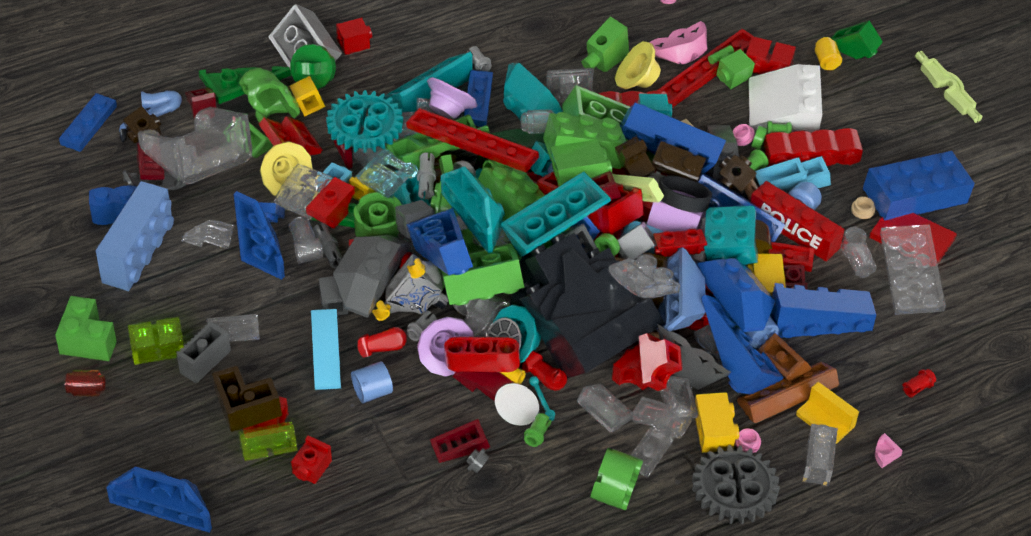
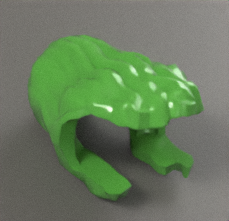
(268, 94)

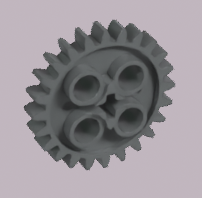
(758, 481)

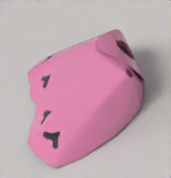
(682, 49)

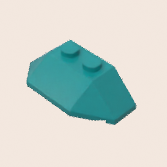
(526, 92)
(473, 205)

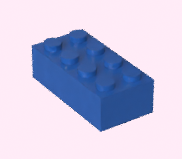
(918, 185)

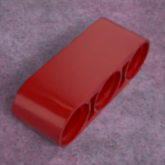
(482, 354)

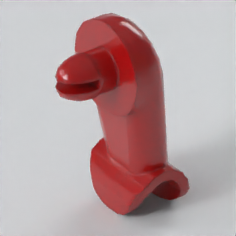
(388, 340)
(551, 377)

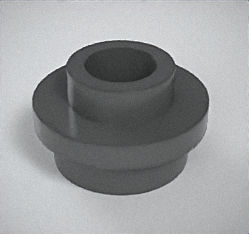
(477, 460)

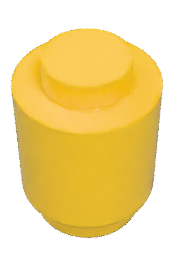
(828, 53)

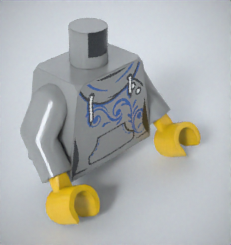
(413, 289)

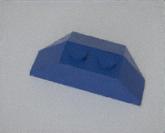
(738, 292)
(160, 497)

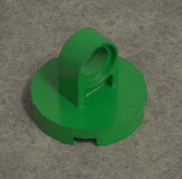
(315, 62)

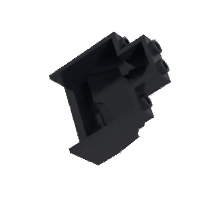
(582, 307)

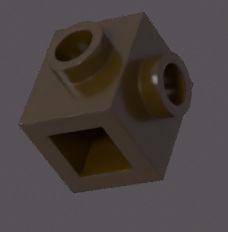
(140, 121)
(743, 165)

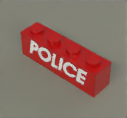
(802, 223)

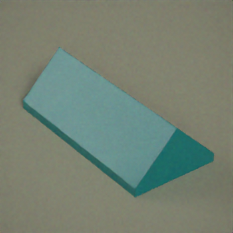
(452, 71)
(554, 213)

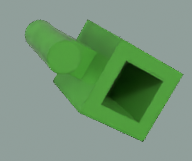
(733, 66)

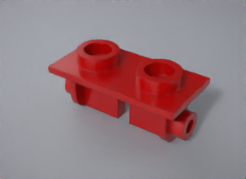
(669, 242)

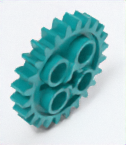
(349, 116)

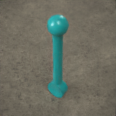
(534, 382)

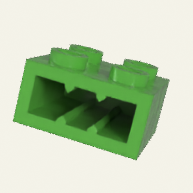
(574, 158)

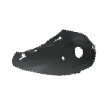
(698, 373)

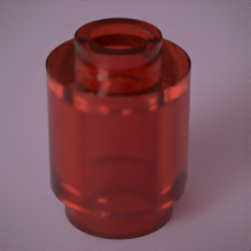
(85, 382)

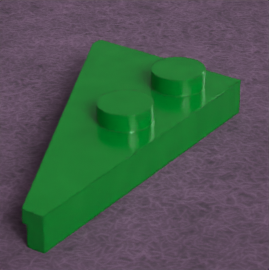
(227, 85)

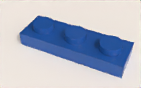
(480, 89)
(88, 122)
(273, 211)

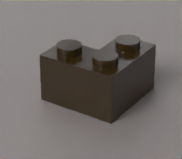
(243, 403)

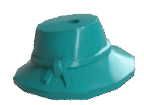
(529, 335)

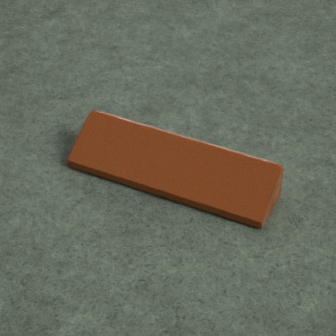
(787, 393)

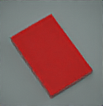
(941, 236)

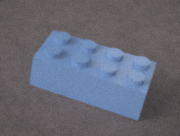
(134, 236)

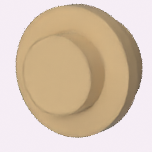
(863, 208)

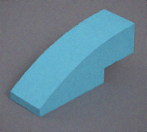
(791, 172)
(325, 349)

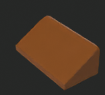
(784, 358)

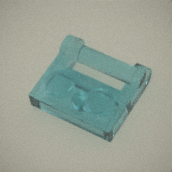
(382, 178)

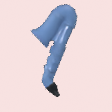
(158, 104)

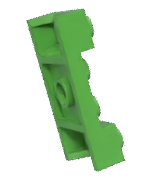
(411, 147)

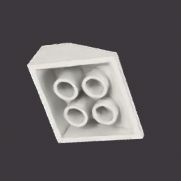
(785, 97)

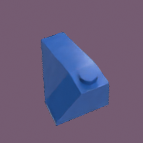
(725, 197)
(257, 237)
(748, 367)

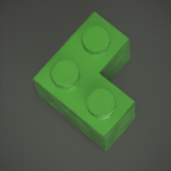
(82, 332)

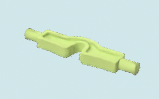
(955, 93)

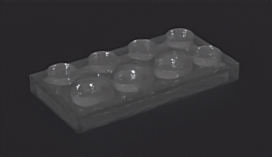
(912, 269)

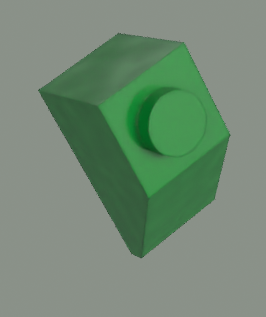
(858, 40)

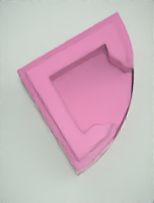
(886, 451)

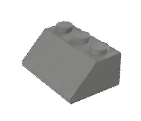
(299, 29)

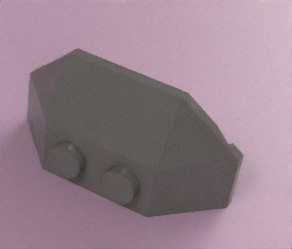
(368, 270)

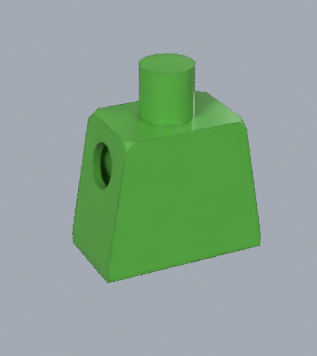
(607, 46)

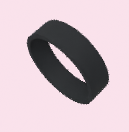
(682, 202)

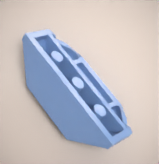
(685, 307)

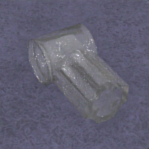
(306, 245)
(857, 252)

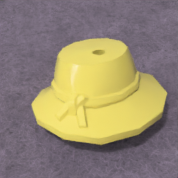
(638, 67)
(288, 156)

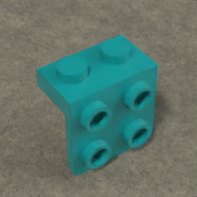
(731, 234)

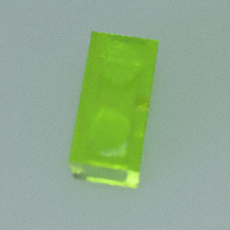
(155, 341)
(277, 437)

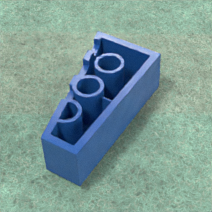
(657, 127)
(441, 242)
(821, 311)

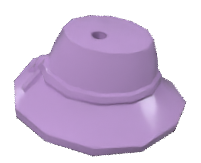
(448, 100)
(432, 343)

